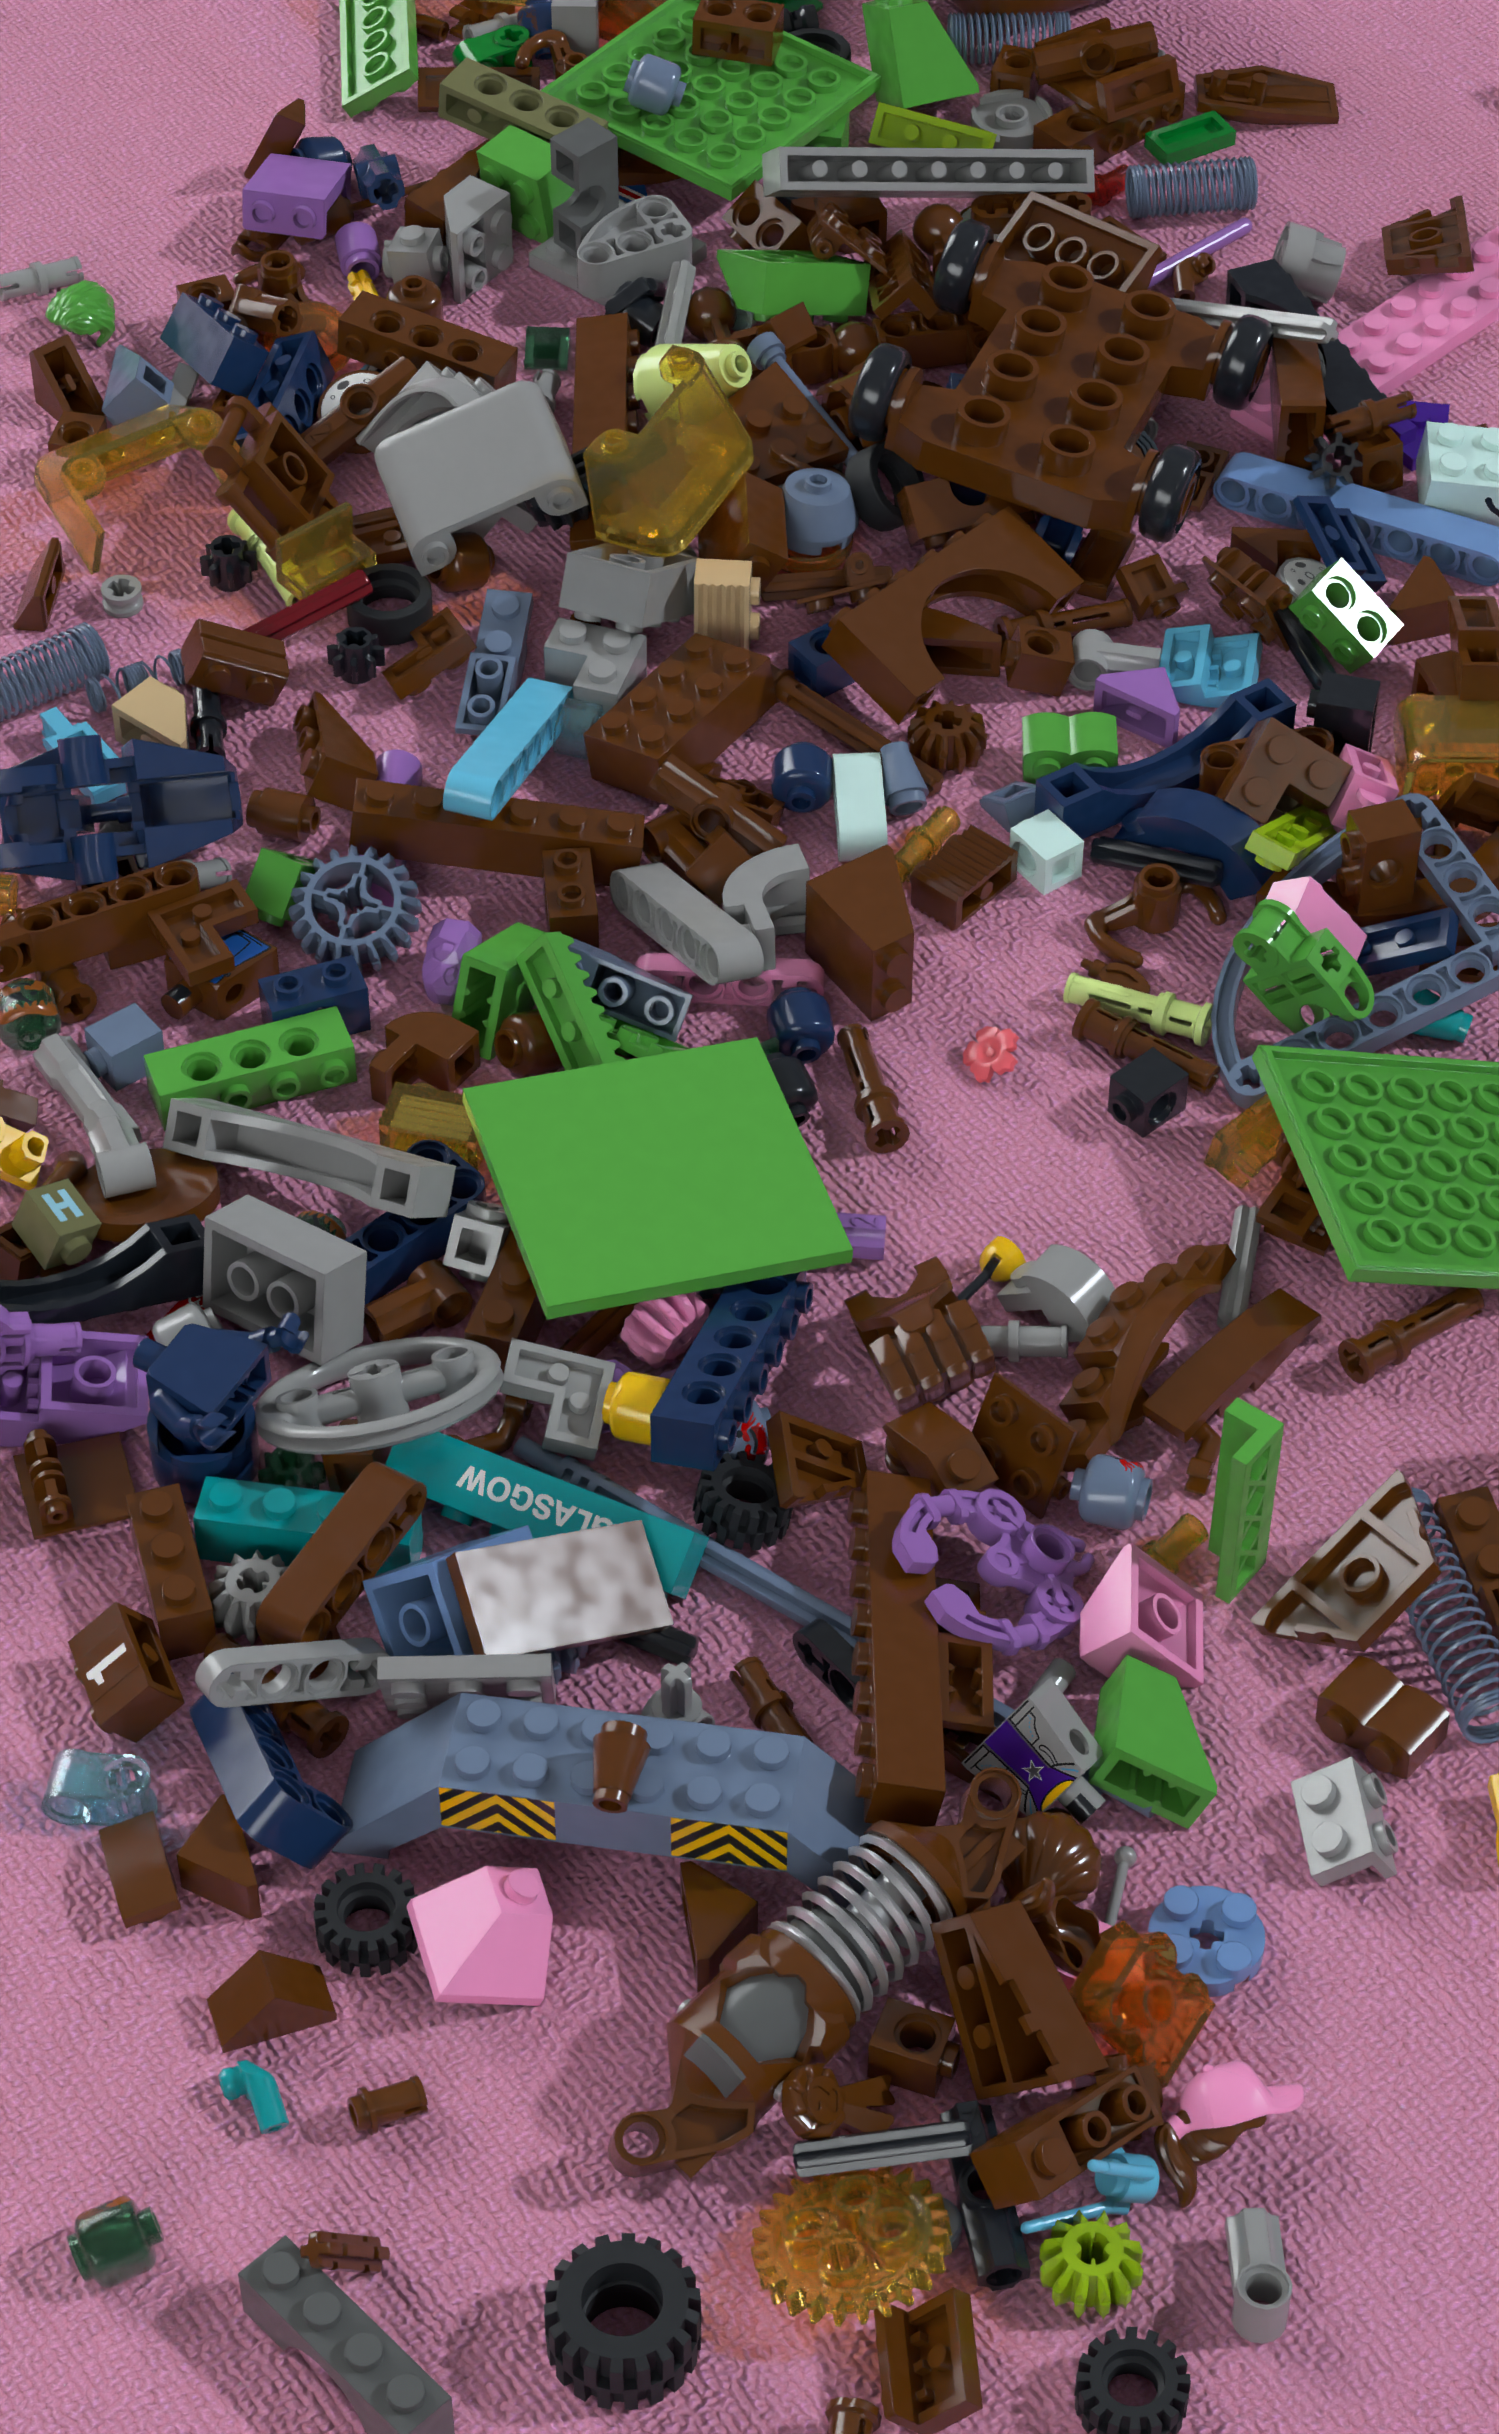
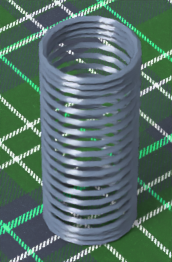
(958, 23)
(1138, 187)
(89, 661)

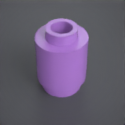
(358, 249)

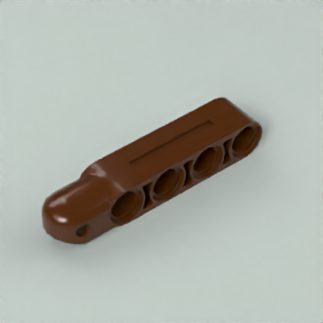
(91, 919)

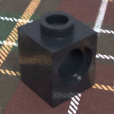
(1147, 1092)

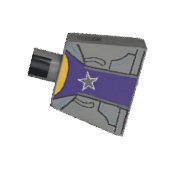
(1046, 1753)

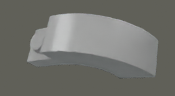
(766, 890)

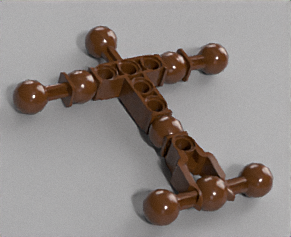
(932, 343)

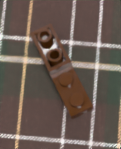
(1473, 1531)

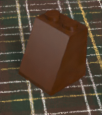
(863, 932)

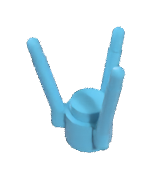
(1121, 2178)

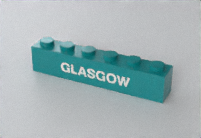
(514, 1495)

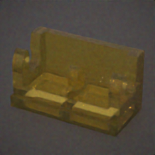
(1247, 1142)

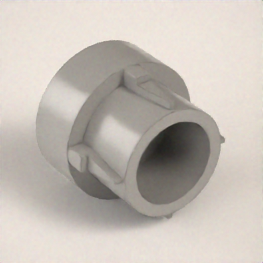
(1310, 260)

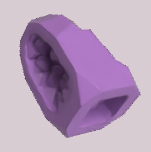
(444, 956)

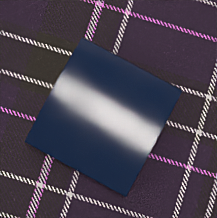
(1339, 537)

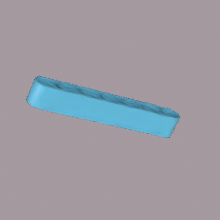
(506, 750)

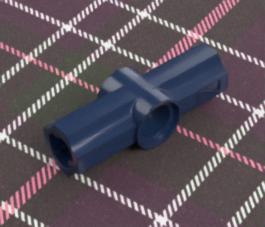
(378, 177)

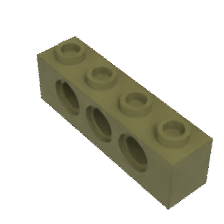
(491, 101)

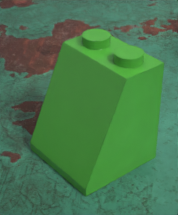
(913, 54)

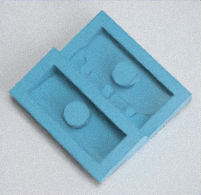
(1209, 668)

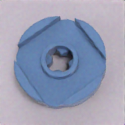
(1219, 1913)

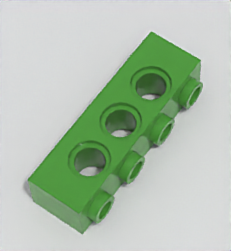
(256, 1063)

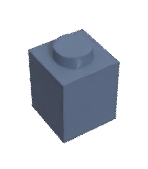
(119, 1043)

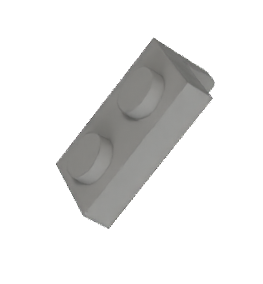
(1344, 1822)

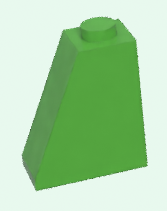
(493, 984)
(1150, 1744)

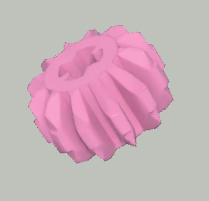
(664, 1327)

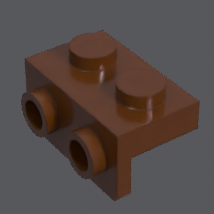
(929, 2363)

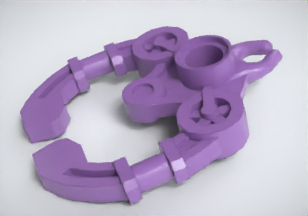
(1019, 1556)

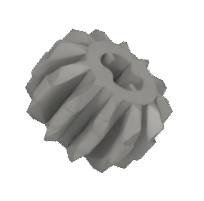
(240, 1591)

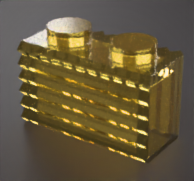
(428, 1113)

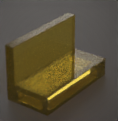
(321, 553)

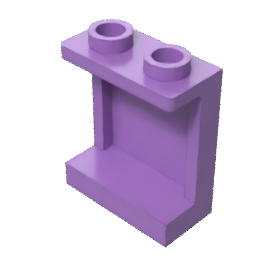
(294, 195)

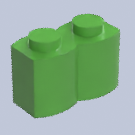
(1057, 741)

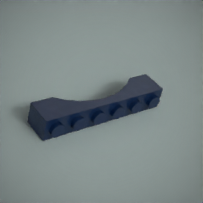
(1101, 797)

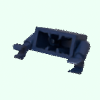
(212, 1376)

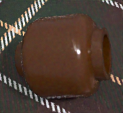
(418, 294)
(470, 566)
(526, 1045)

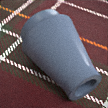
(902, 782)

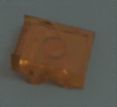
(1141, 1999)

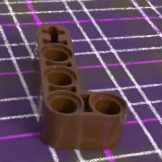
(339, 1556)

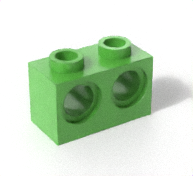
(1345, 615)

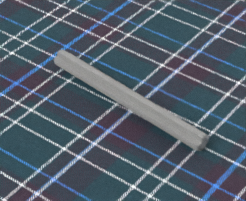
(1285, 324)

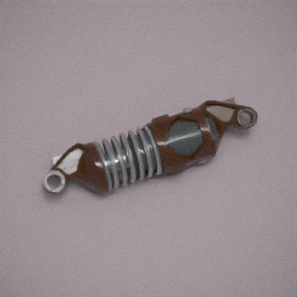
(805, 1980)

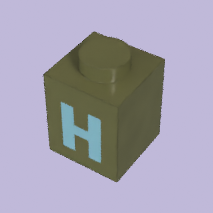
(56, 1224)

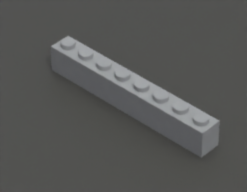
(924, 172)

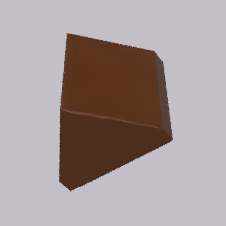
(791, 327)

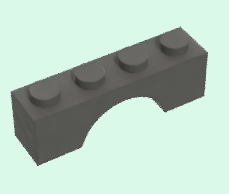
(311, 2313)

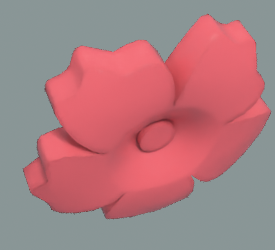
(991, 1053)

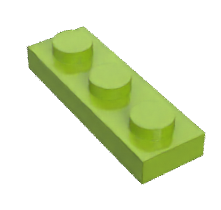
(910, 129)

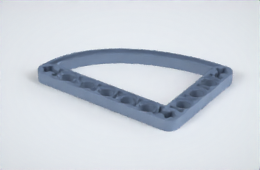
(1397, 998)

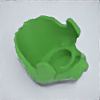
(84, 310)

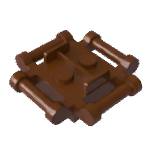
(275, 475)

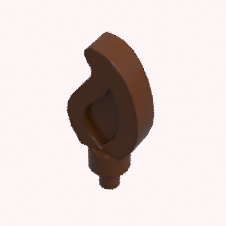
(1116, 974)

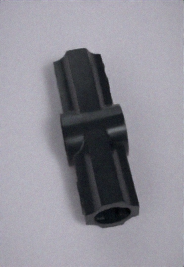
(991, 2234)

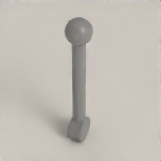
(1124, 1858)

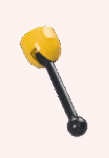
(996, 1263)

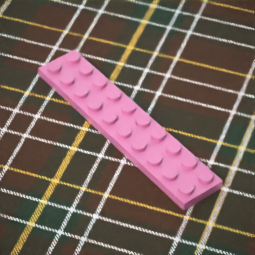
(1410, 328)

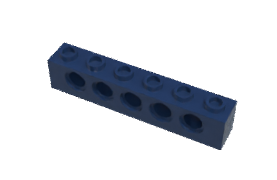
(726, 1370)

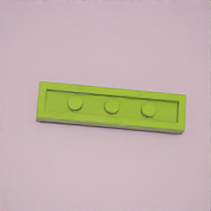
(1290, 838)

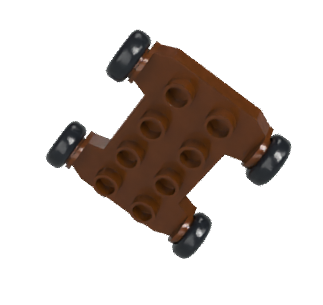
(1059, 390)

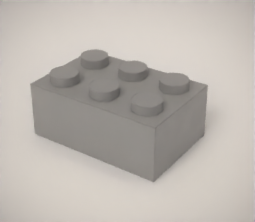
(628, 586)
(276, 1264)

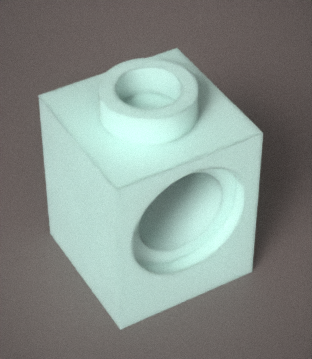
(1047, 851)

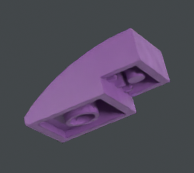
(76, 1394)

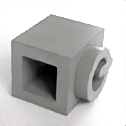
(416, 252)
(477, 1239)

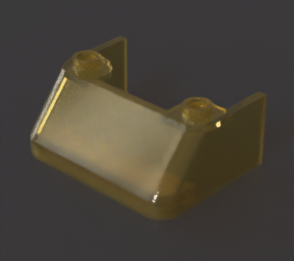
(82, 468)

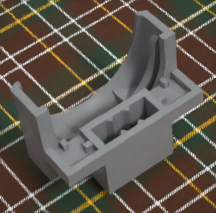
(425, 397)

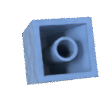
(419, 1605)

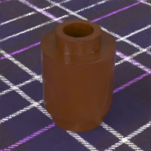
(283, 814)

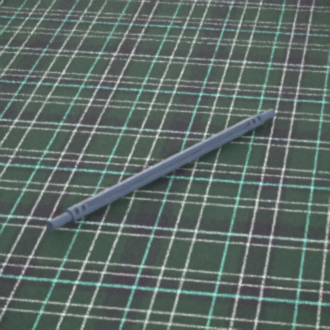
(727, 1563)

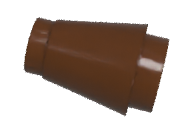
(617, 1764)

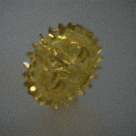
(851, 2243)

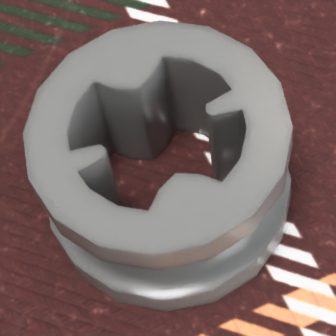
(122, 596)

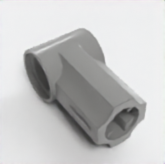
(1099, 655)
(120, 1159)
(1257, 2274)

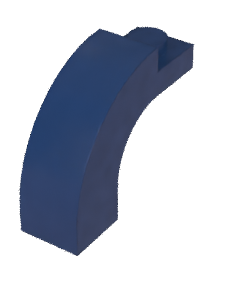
(1202, 828)

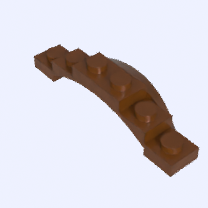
(1124, 1342)

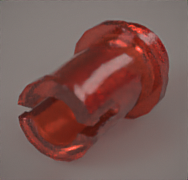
(1108, 186)

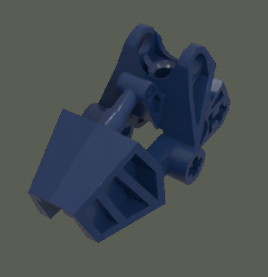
(174, 807)

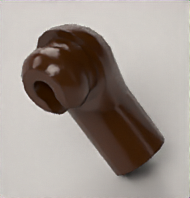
(431, 27)
(1191, 273)
(68, 1165)

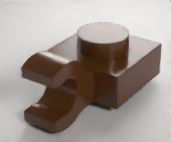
(476, 11)

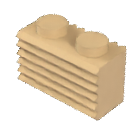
(725, 601)

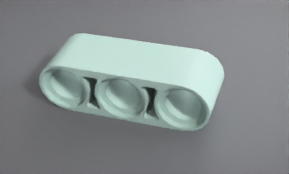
(858, 804)

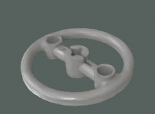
(459, 1370)

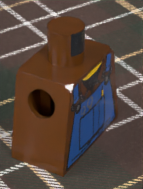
(228, 992)

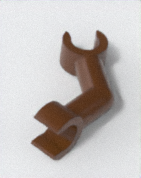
(515, 1412)
(1202, 1465)

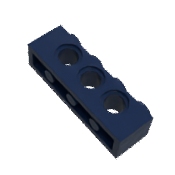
(292, 380)

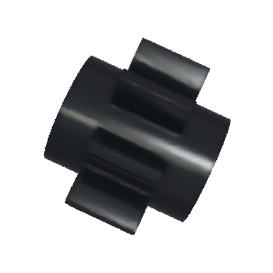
(1325, 469)
(228, 563)
(356, 655)

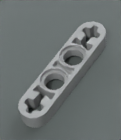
(293, 1681)

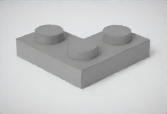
(568, 1383)

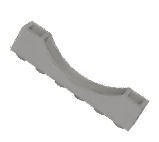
(355, 1167)

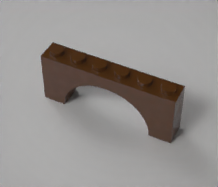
(995, 561)

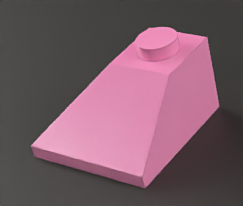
(1144, 1614)
(485, 1937)

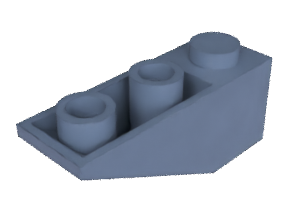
(134, 387)
(633, 992)

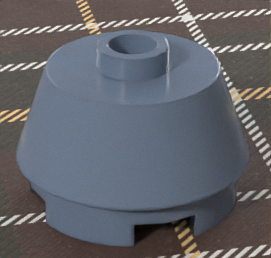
(818, 511)

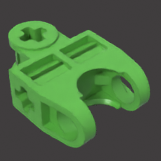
(1294, 963)

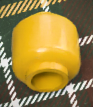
(630, 1403)

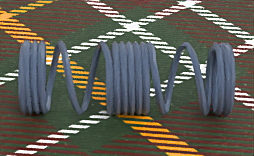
(132, 677)

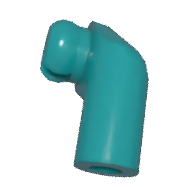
(259, 2088)

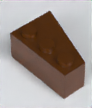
(1011, 2003)

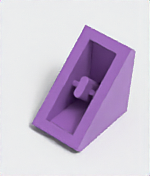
(1141, 703)

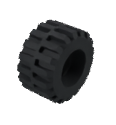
(629, 2365)

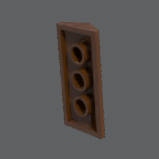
(1054, 232)

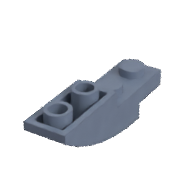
(498, 660)

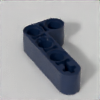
(402, 1243)
(266, 1785)

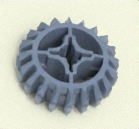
(321, 896)

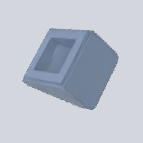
(1010, 804)

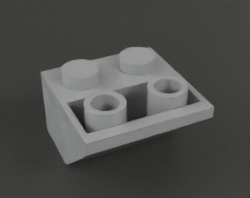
(477, 235)

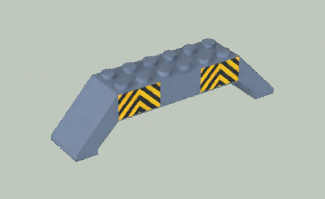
(530, 1775)

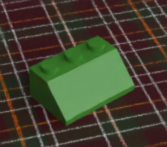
(779, 279)

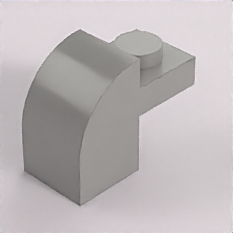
(1063, 1285)

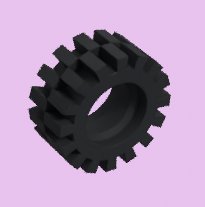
(737, 1520)
(365, 1947)
(1132, 2357)

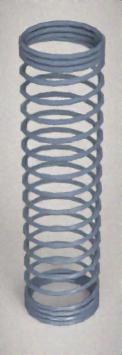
(1476, 1704)

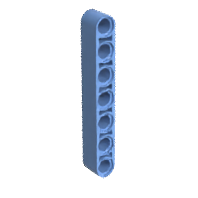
(1388, 523)

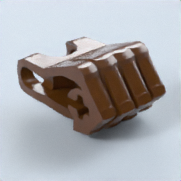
(923, 1339)

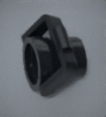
(643, 306)

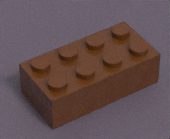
(684, 707)

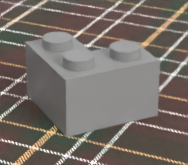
(595, 661)

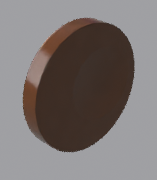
(182, 1188)

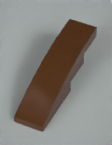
(1231, 1362)
(966, 1674)

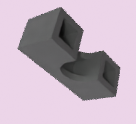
(587, 162)

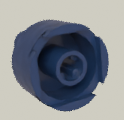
(191, 1462)

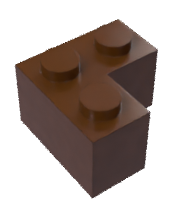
(1277, 763)

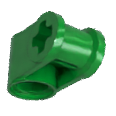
(493, 48)

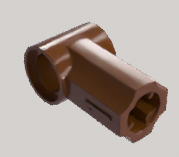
(265, 313)
(673, 842)
(428, 1297)

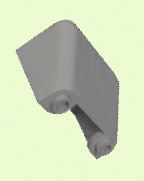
(474, 467)

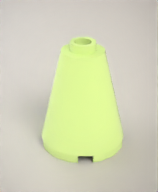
(726, 361)

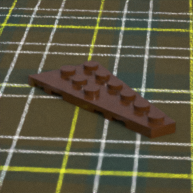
(784, 423)

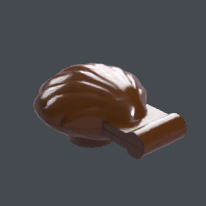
(1054, 1850)

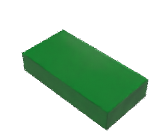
(1190, 138)

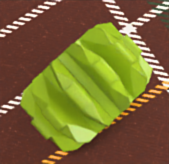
(1091, 2264)

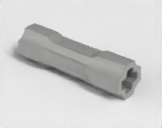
(71, 1075)

